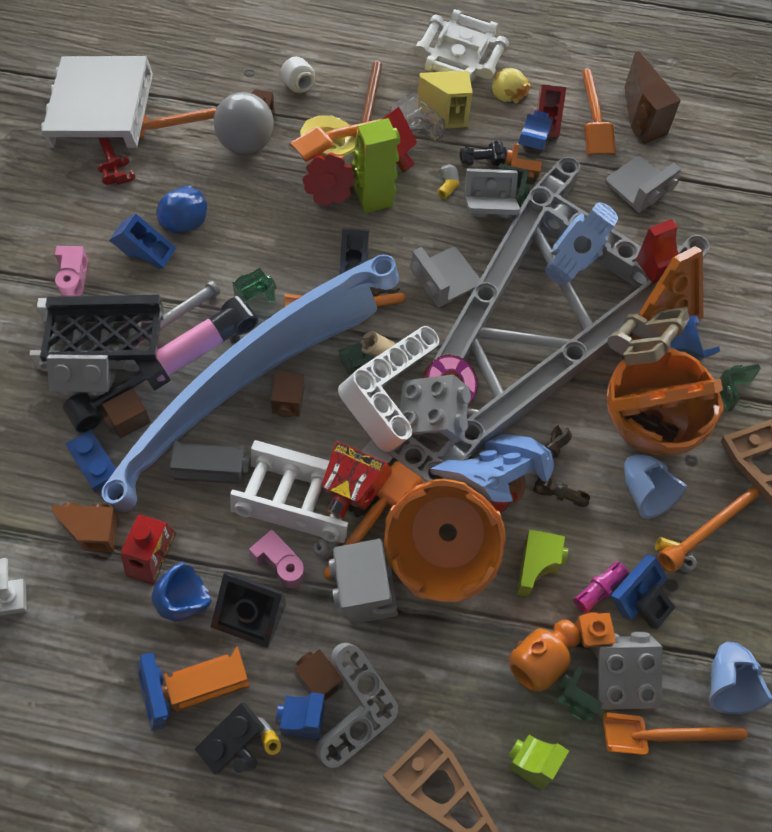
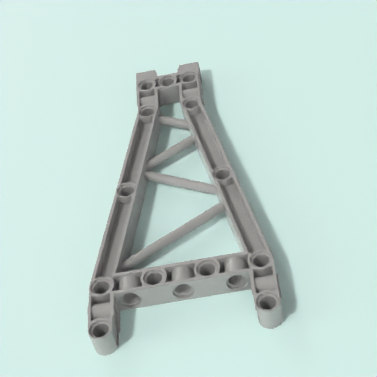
(548, 210)

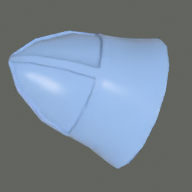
(652, 485)
(737, 681)

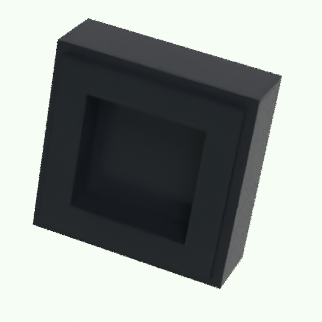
(654, 606)

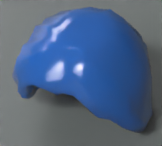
(182, 209)
(180, 593)

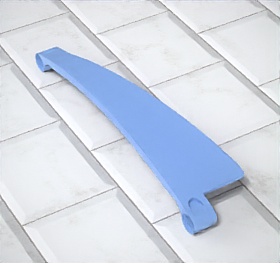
(300, 325)

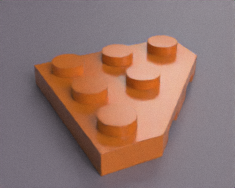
(678, 287)
(665, 396)

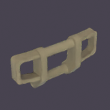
(655, 335)

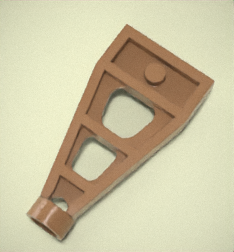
(748, 444)
(418, 765)

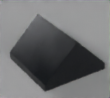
(248, 609)

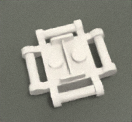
(461, 47)

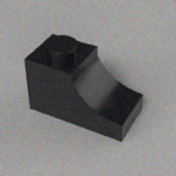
(353, 248)

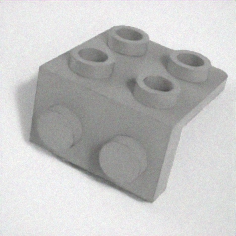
(641, 183)
(491, 192)
(444, 274)
(80, 374)
(436, 406)
(630, 672)

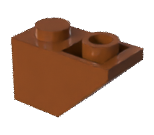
(90, 526)

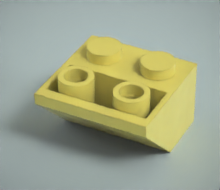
(447, 95)

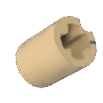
(375, 343)

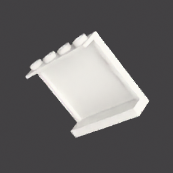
(98, 98)

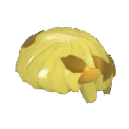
(510, 85)

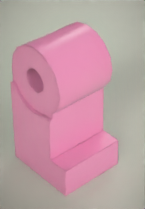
(72, 271)
(279, 558)

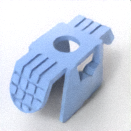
(568, 260)

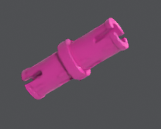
(601, 587)

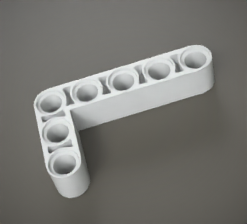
(368, 400)

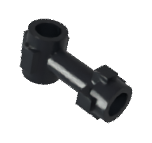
(496, 153)

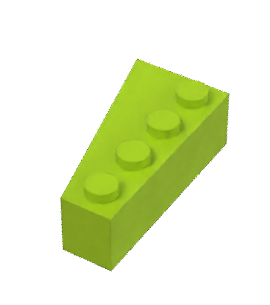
(375, 164)

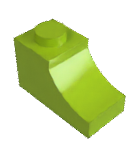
(541, 555)
(536, 760)

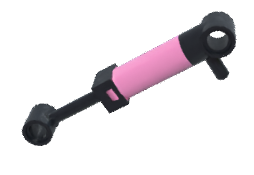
(233, 320)

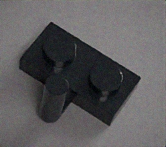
(230, 741)

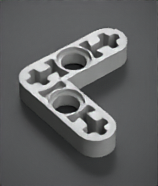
(366, 712)

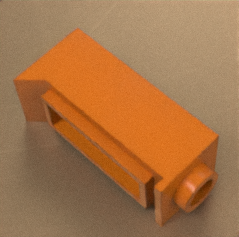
(205, 681)

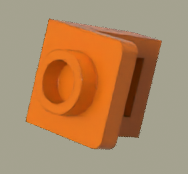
(533, 166)
(596, 629)

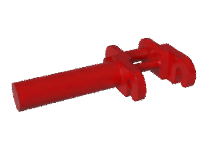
(113, 164)

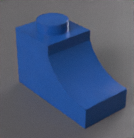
(536, 130)
(141, 240)
(302, 716)

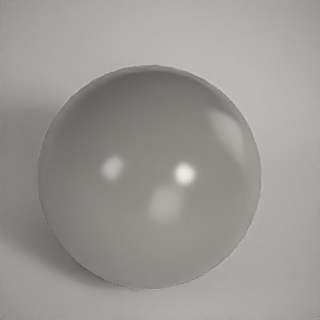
(243, 123)

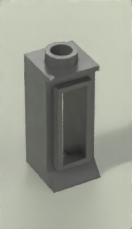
(209, 463)

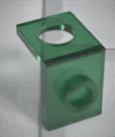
(521, 181)
(734, 376)

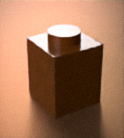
(287, 394)
(125, 413)
(318, 674)

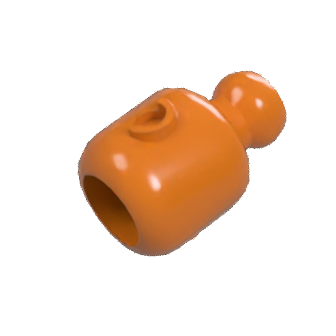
(544, 655)

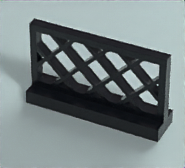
(103, 310)

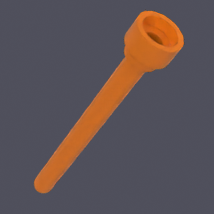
(673, 557)

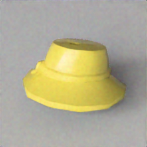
(327, 123)

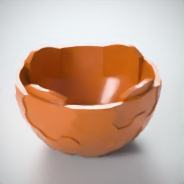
(693, 417)
(441, 566)

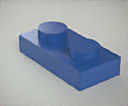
(91, 459)
(644, 575)

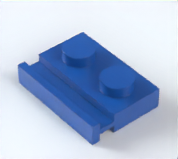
(150, 682)

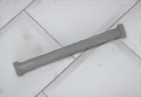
(210, 290)

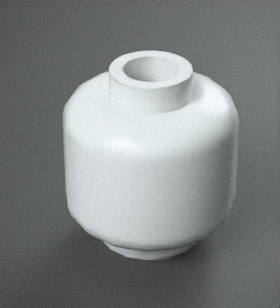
(297, 75)

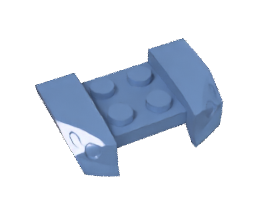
(502, 462)

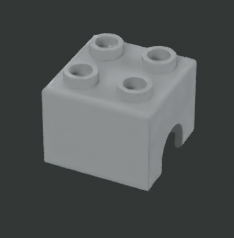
(363, 582)

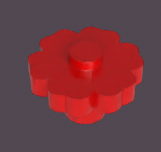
(328, 179)

